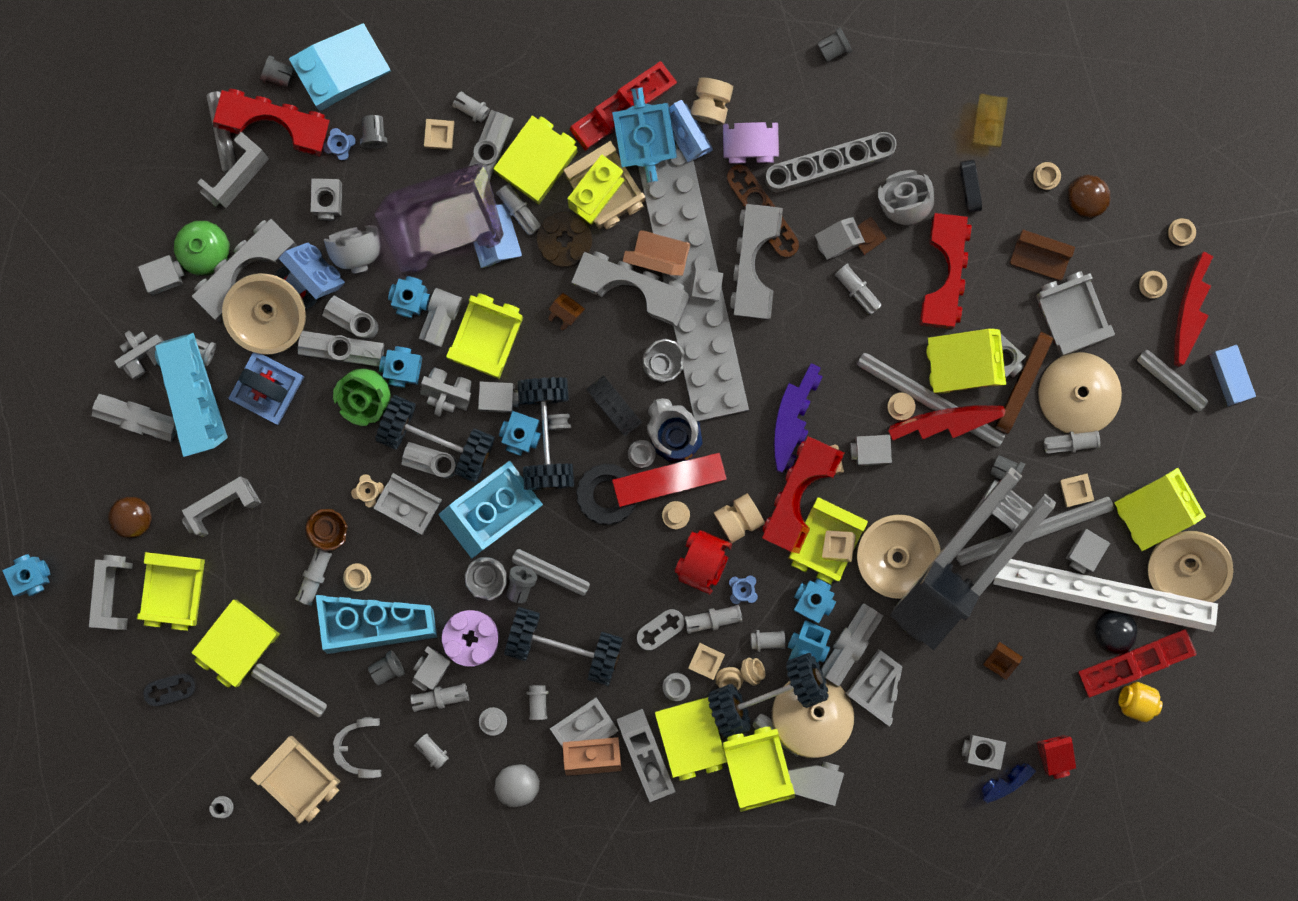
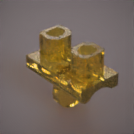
(990, 120)

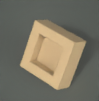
(439, 134)
(1076, 490)
(838, 546)
(706, 661)

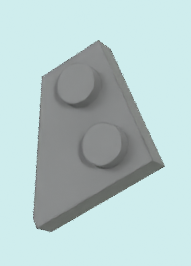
(877, 686)

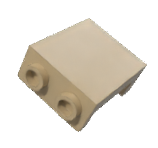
(625, 200)
(297, 780)

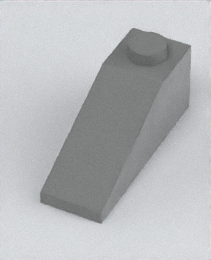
(645, 755)
(817, 782)

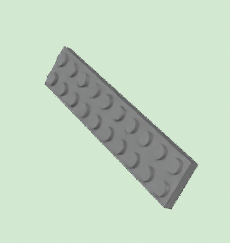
(704, 327)

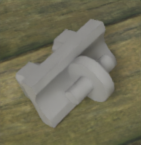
(130, 361)
(443, 395)

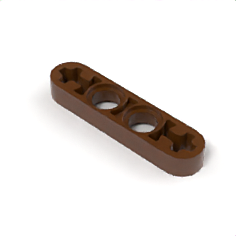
(737, 187)
(1024, 382)

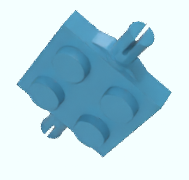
(644, 135)

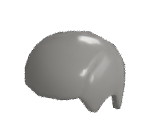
(663, 360)
(485, 578)
(516, 785)

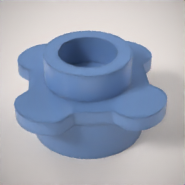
(335, 137)
(738, 596)

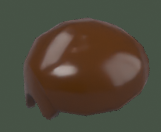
(1089, 196)
(129, 517)
(326, 530)

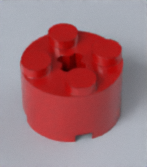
(703, 561)

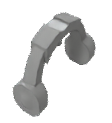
(362, 773)

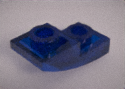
(999, 788)

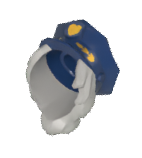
(673, 431)

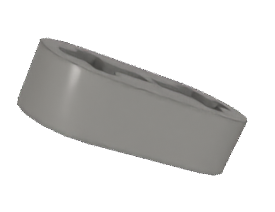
(664, 635)

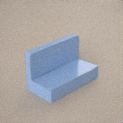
(688, 132)
(506, 249)
(1232, 375)

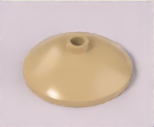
(255, 326)
(1060, 397)
(892, 535)
(1203, 579)
(813, 735)

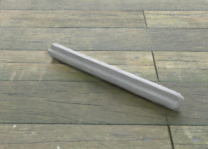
(922, 394)
(1046, 527)

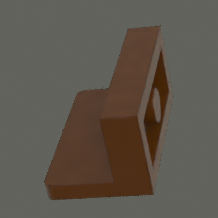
(1041, 255)

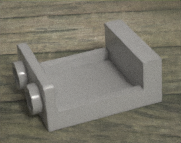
(238, 175)
(1073, 314)
(236, 489)
(104, 591)

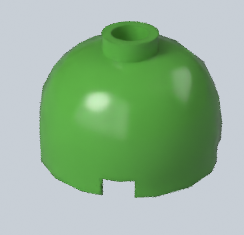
(201, 247)
(362, 396)

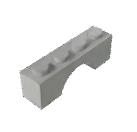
(265, 245)
(599, 276)
(752, 295)

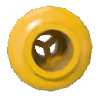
(1140, 702)

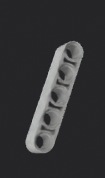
(842, 155)

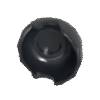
(1116, 632)

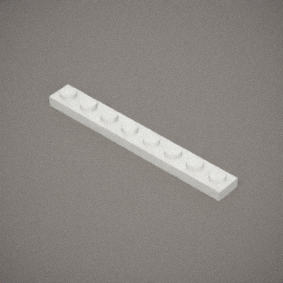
(1108, 594)

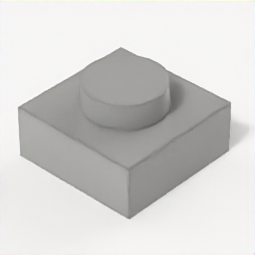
(707, 285)

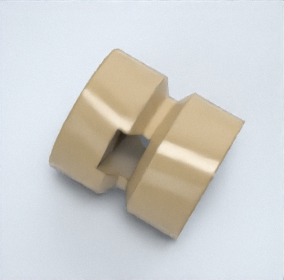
(712, 99)
(739, 518)

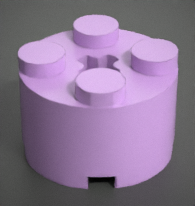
(750, 141)
(457, 647)

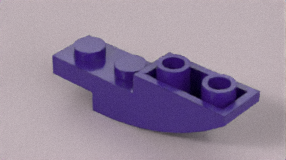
(788, 428)

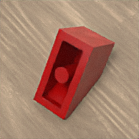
(1057, 756)

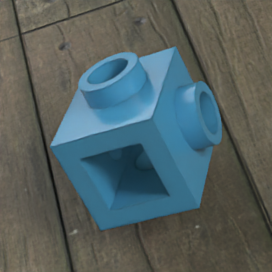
(416, 304)
(410, 371)
(517, 423)
(17, 575)
(804, 605)
(803, 642)

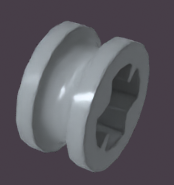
(558, 422)

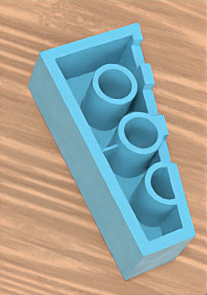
(190, 395)
(362, 624)

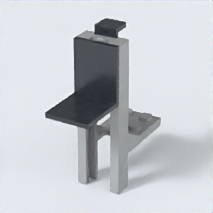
(943, 598)

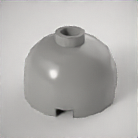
(907, 197)
(354, 248)

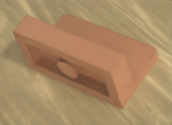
(659, 253)
(591, 756)

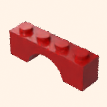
(237, 112)
(949, 237)
(786, 525)

